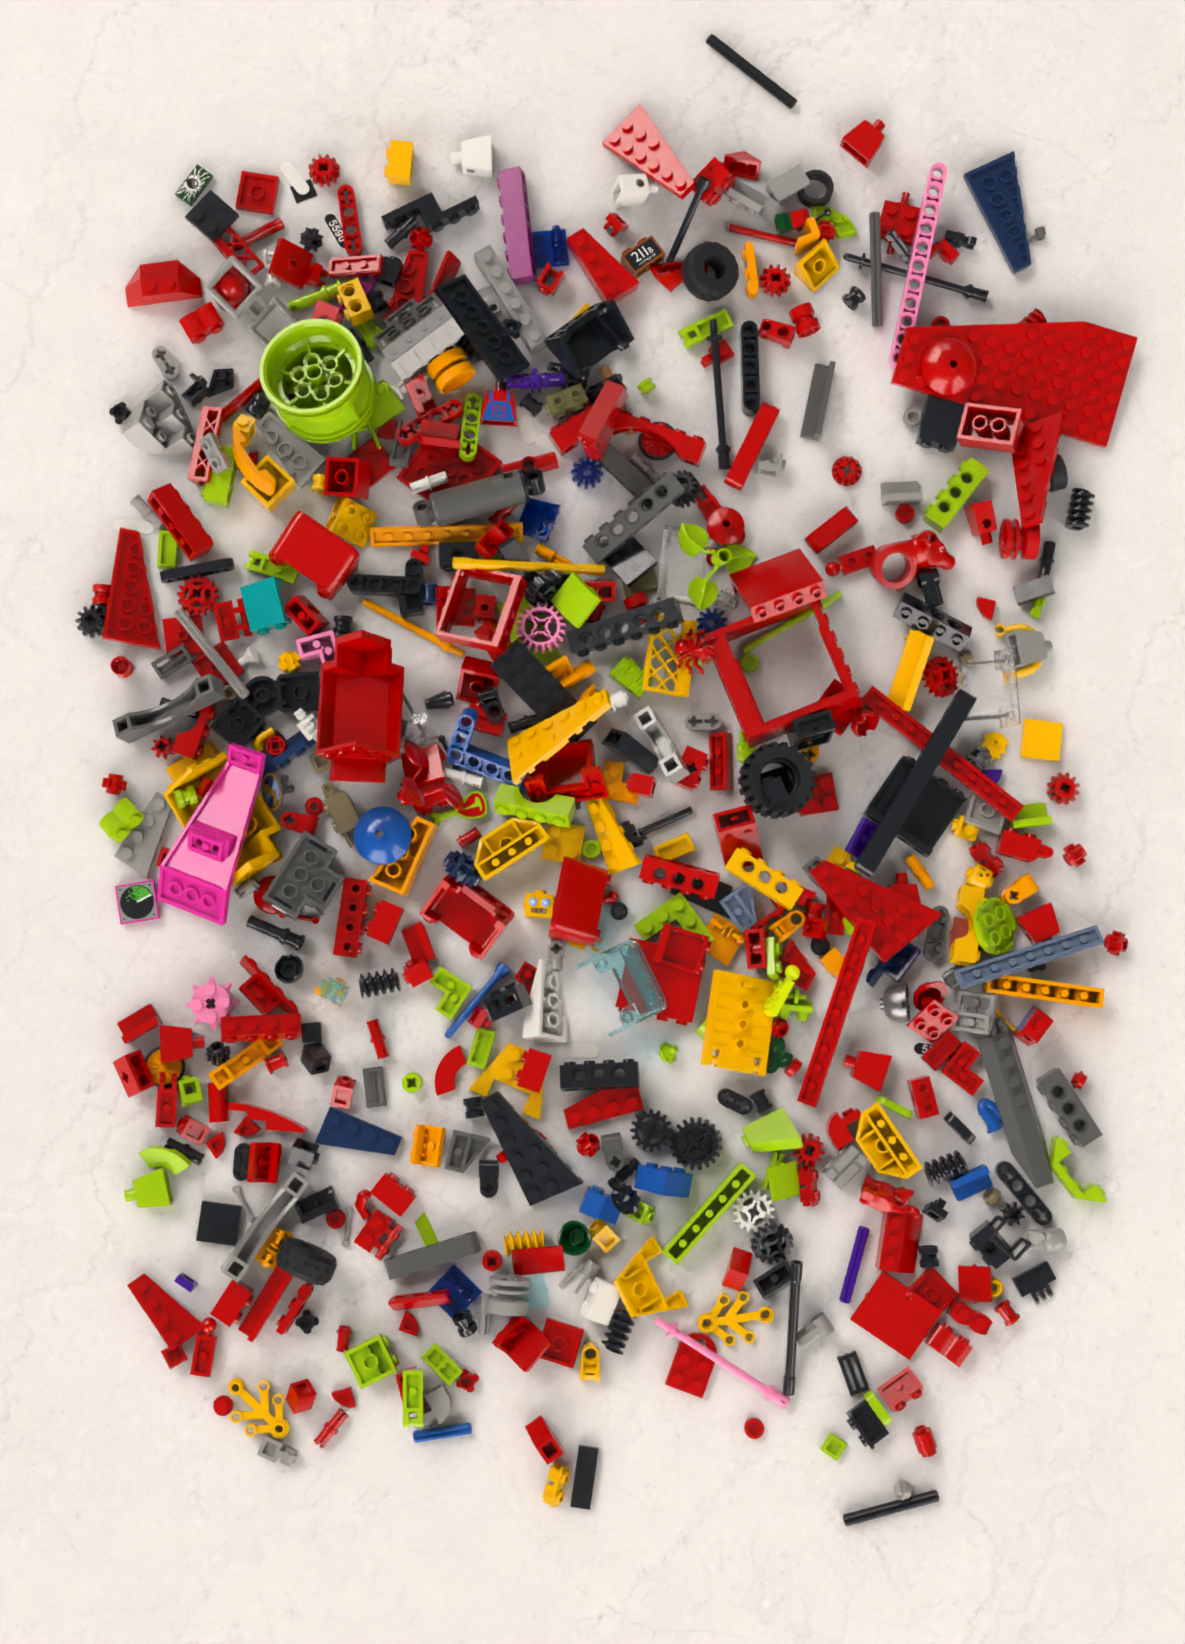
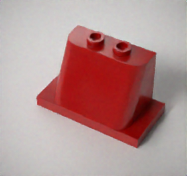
(568, 773)

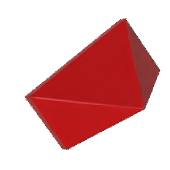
(743, 165)
(668, 274)

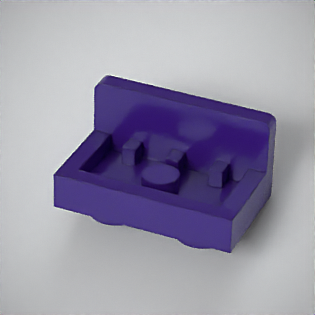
(860, 837)

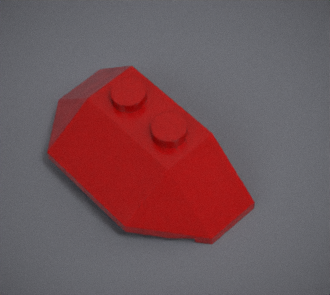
(162, 283)

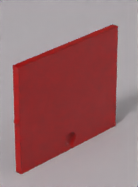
(896, 1315)

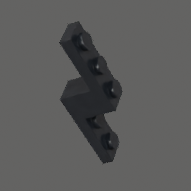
(431, 213)

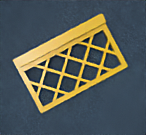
(682, 678)

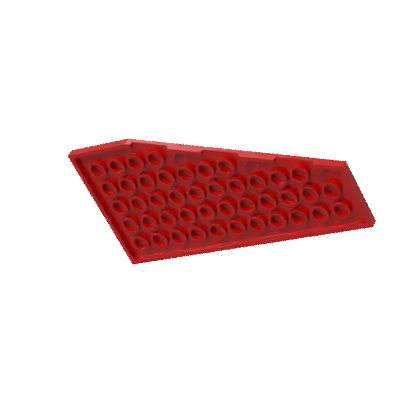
(1034, 369)

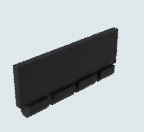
(712, 904)

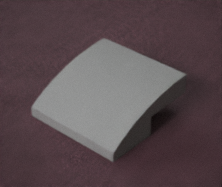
(975, 1012)

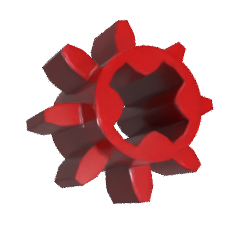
(826, 230)
(420, 238)
(159, 744)
(114, 784)
(1074, 855)
(1116, 943)
(588, 1144)

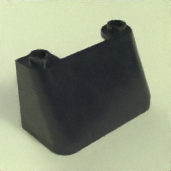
(590, 338)

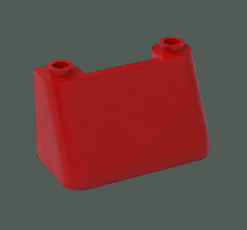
(316, 554)
(578, 902)
(469, 913)

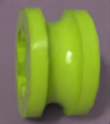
(646, 386)

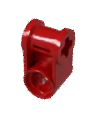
(302, 822)

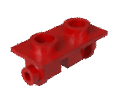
(982, 852)
(810, 1193)

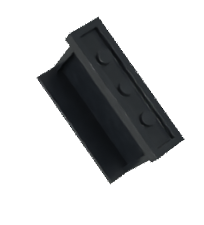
(928, 816)

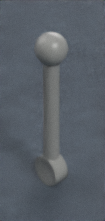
(236, 1189)
(345, 1243)

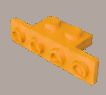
(569, 676)

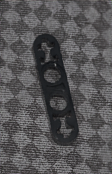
(204, 569)
(1023, 1193)

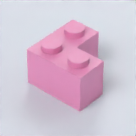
(317, 646)

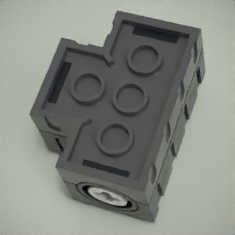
(305, 879)

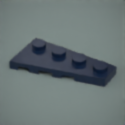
(354, 1133)

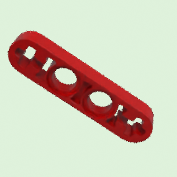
(349, 221)
(453, 415)

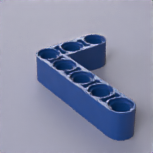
(484, 757)

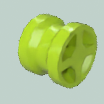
(412, 1082)

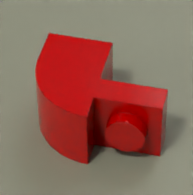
(492, 538)
(836, 1127)

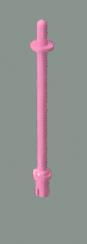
(769, 1392)

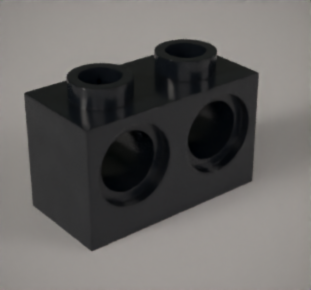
(507, 1001)

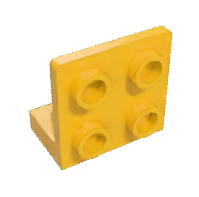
(351, 521)

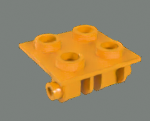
(726, 939)
(270, 1248)

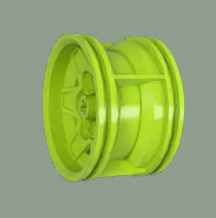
(343, 405)

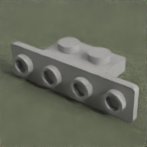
(754, 201)

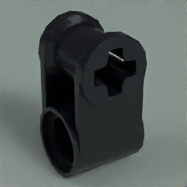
(489, 702)
(488, 1174)

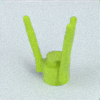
(362, 429)

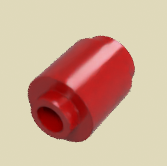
(924, 1441)

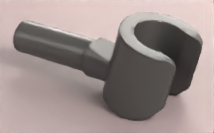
(1039, 234)

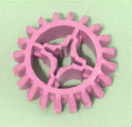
(553, 616)

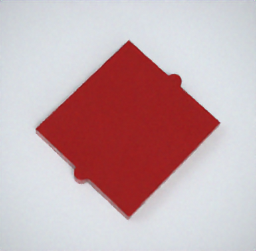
(975, 1283)

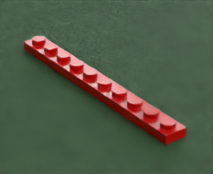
(951, 761)
(837, 1011)

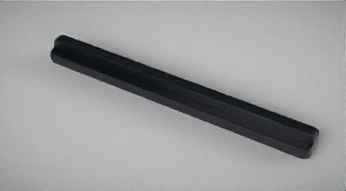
(890, 1508)

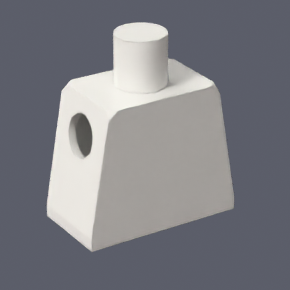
(475, 157)
(632, 189)

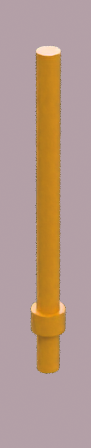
(445, 646)

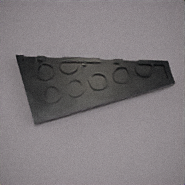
(530, 1156)

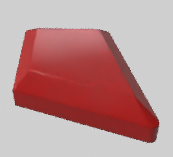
(526, 975)

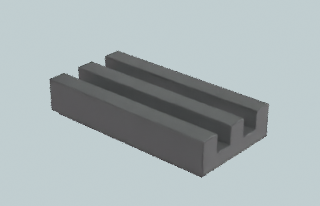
(185, 653)
(382, 1087)

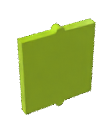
(783, 1180)

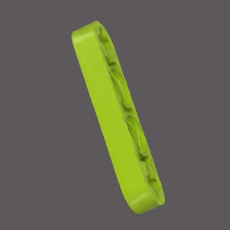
(470, 427)

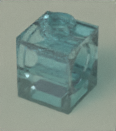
(333, 990)

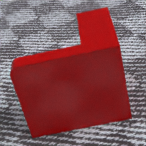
(300, 1396)

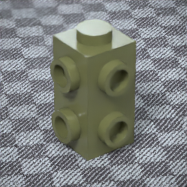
(566, 401)

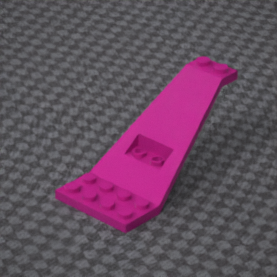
(197, 873)

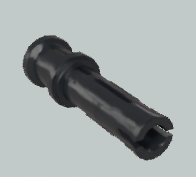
(284, 936)

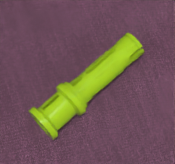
(326, 293)

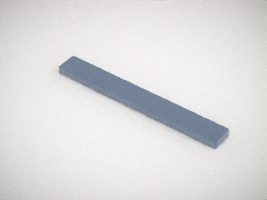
(1028, 957)

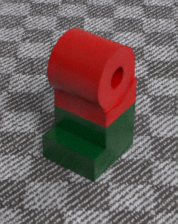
(790, 221)

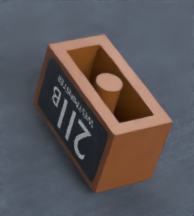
(639, 258)

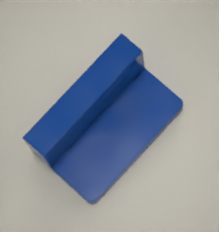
(971, 1182)

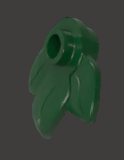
(778, 1055)

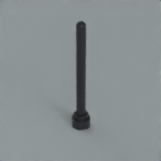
(702, 186)

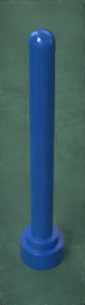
(500, 971)

